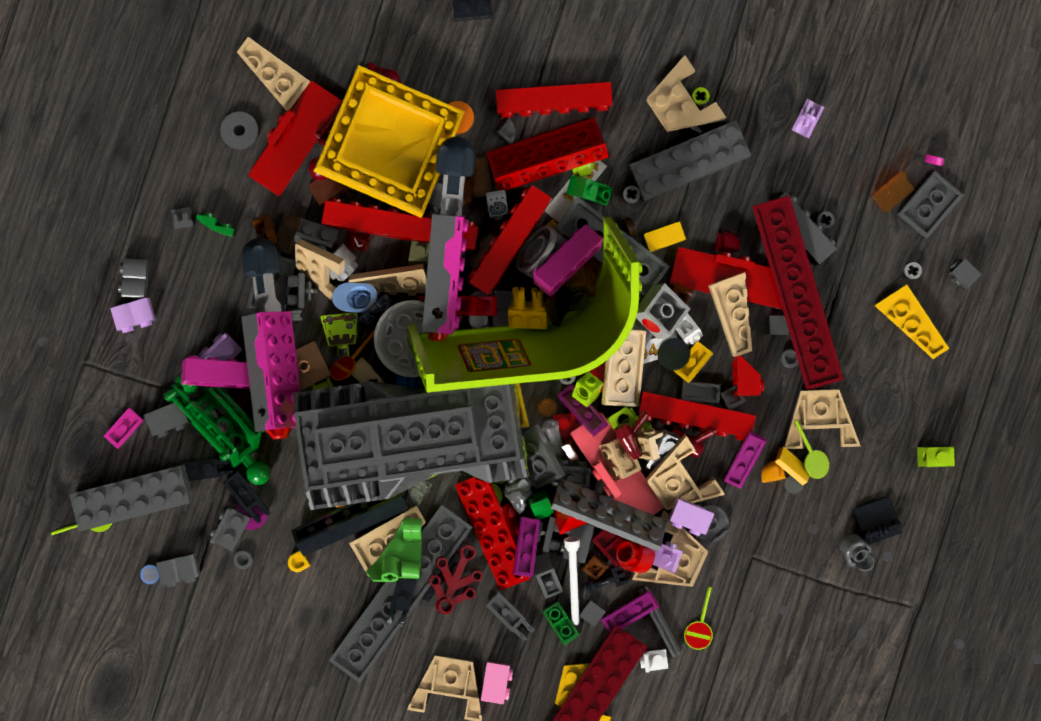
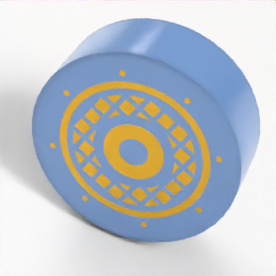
(149, 574)

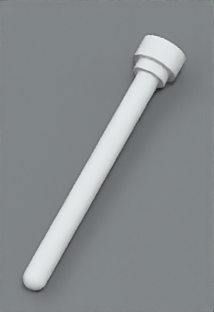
(572, 545)

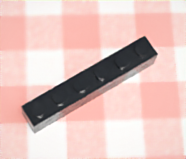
(345, 522)

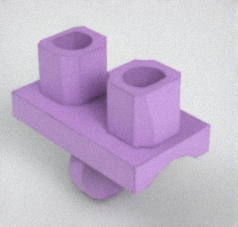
(807, 118)

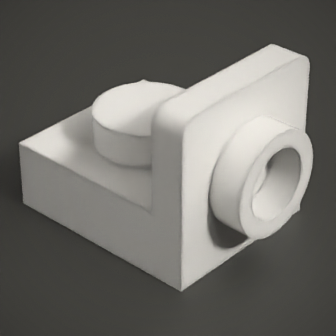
(689, 330)
(654, 660)

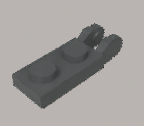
(508, 615)

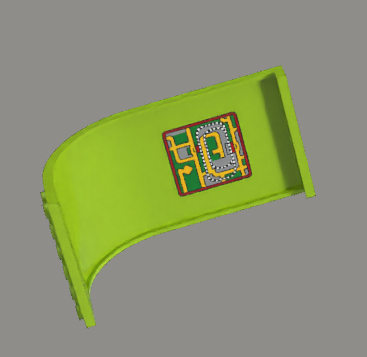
(530, 355)

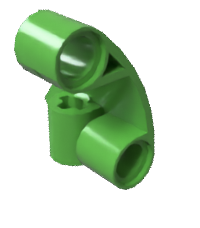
(402, 554)

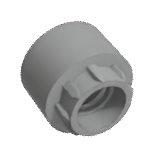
(349, 265)

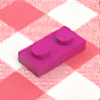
(124, 428)

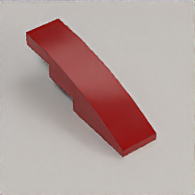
(474, 305)

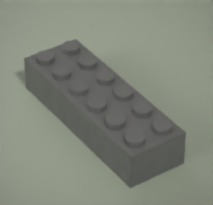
(689, 161)
(131, 498)

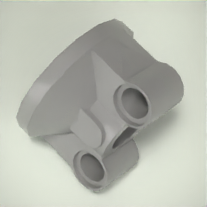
(537, 249)

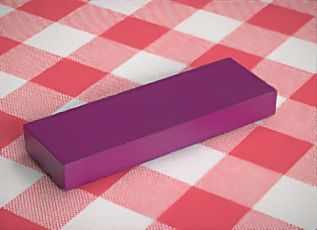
(587, 416)
(745, 459)
(526, 547)
(631, 611)

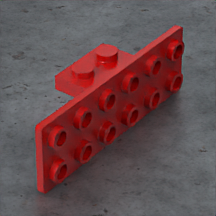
(293, 138)
(701, 269)
(494, 527)

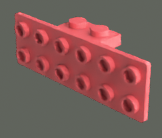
(630, 490)

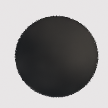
(673, 354)

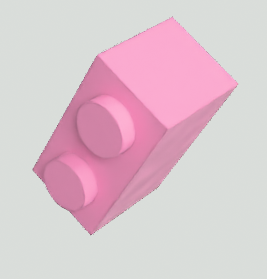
(496, 682)

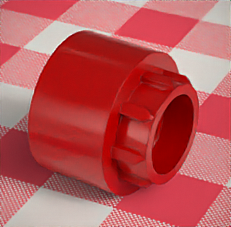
(635, 557)

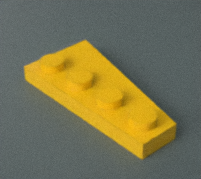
(911, 318)

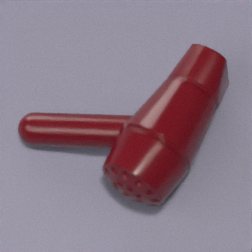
(627, 438)
(696, 440)

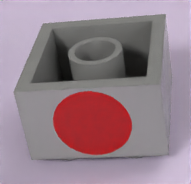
(661, 311)

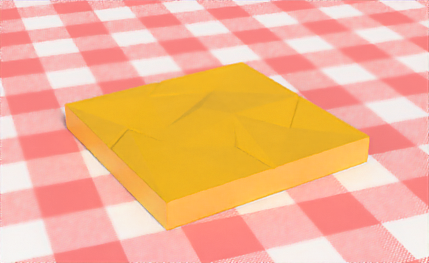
(388, 141)

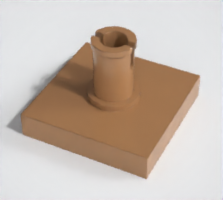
(311, 365)

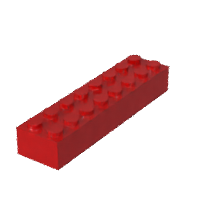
(385, 223)

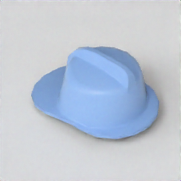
(354, 297)

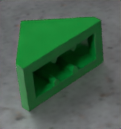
(540, 504)

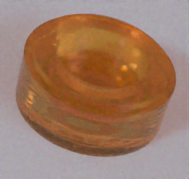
(547, 407)

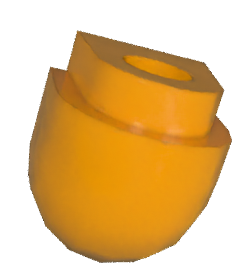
(772, 472)

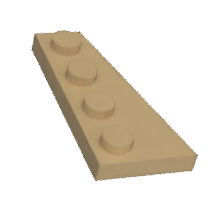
(277, 76)
(401, 280)
(731, 304)

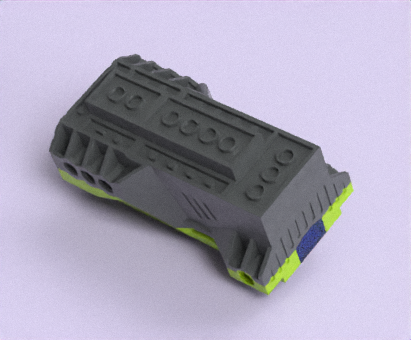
(388, 437)

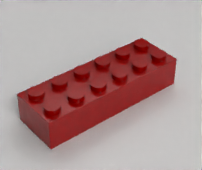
(510, 241)

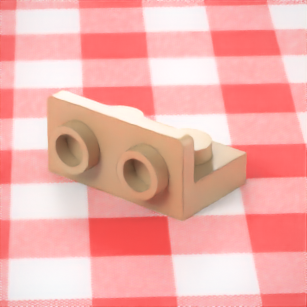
(647, 443)
(618, 461)

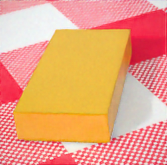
(664, 236)
(792, 465)

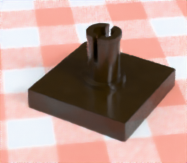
(558, 304)

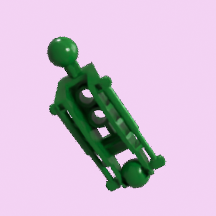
(234, 420)

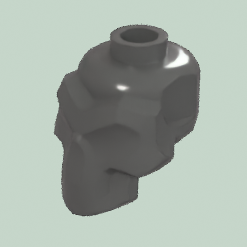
(517, 492)
(857, 552)

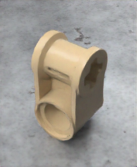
(364, 372)

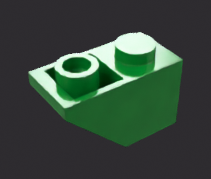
(589, 190)

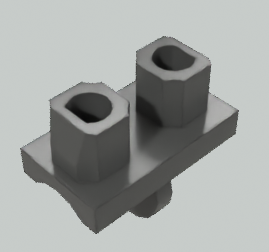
(299, 282)
(547, 542)

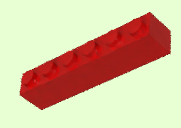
(554, 98)
(697, 415)

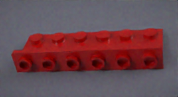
(547, 154)

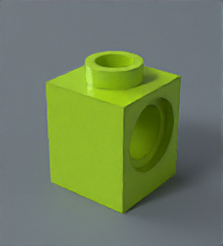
(587, 389)
(613, 420)

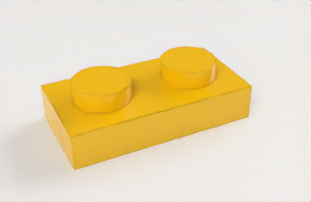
(698, 357)

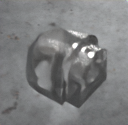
(419, 492)

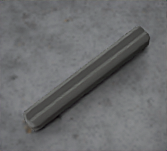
(663, 628)

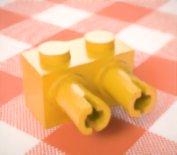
(528, 313)

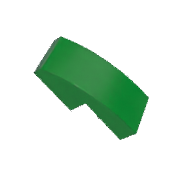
(211, 222)
(561, 623)

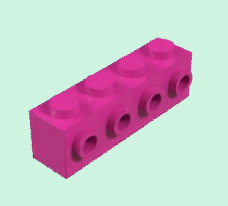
(567, 260)
(215, 373)

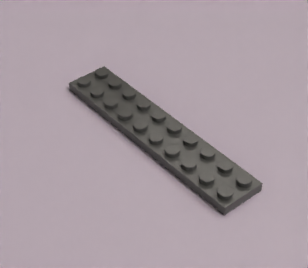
(371, 631)

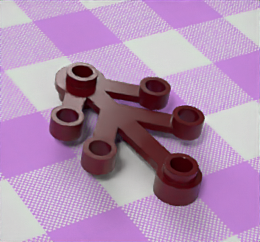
(454, 582)

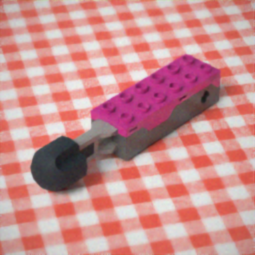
(445, 261)
(269, 345)

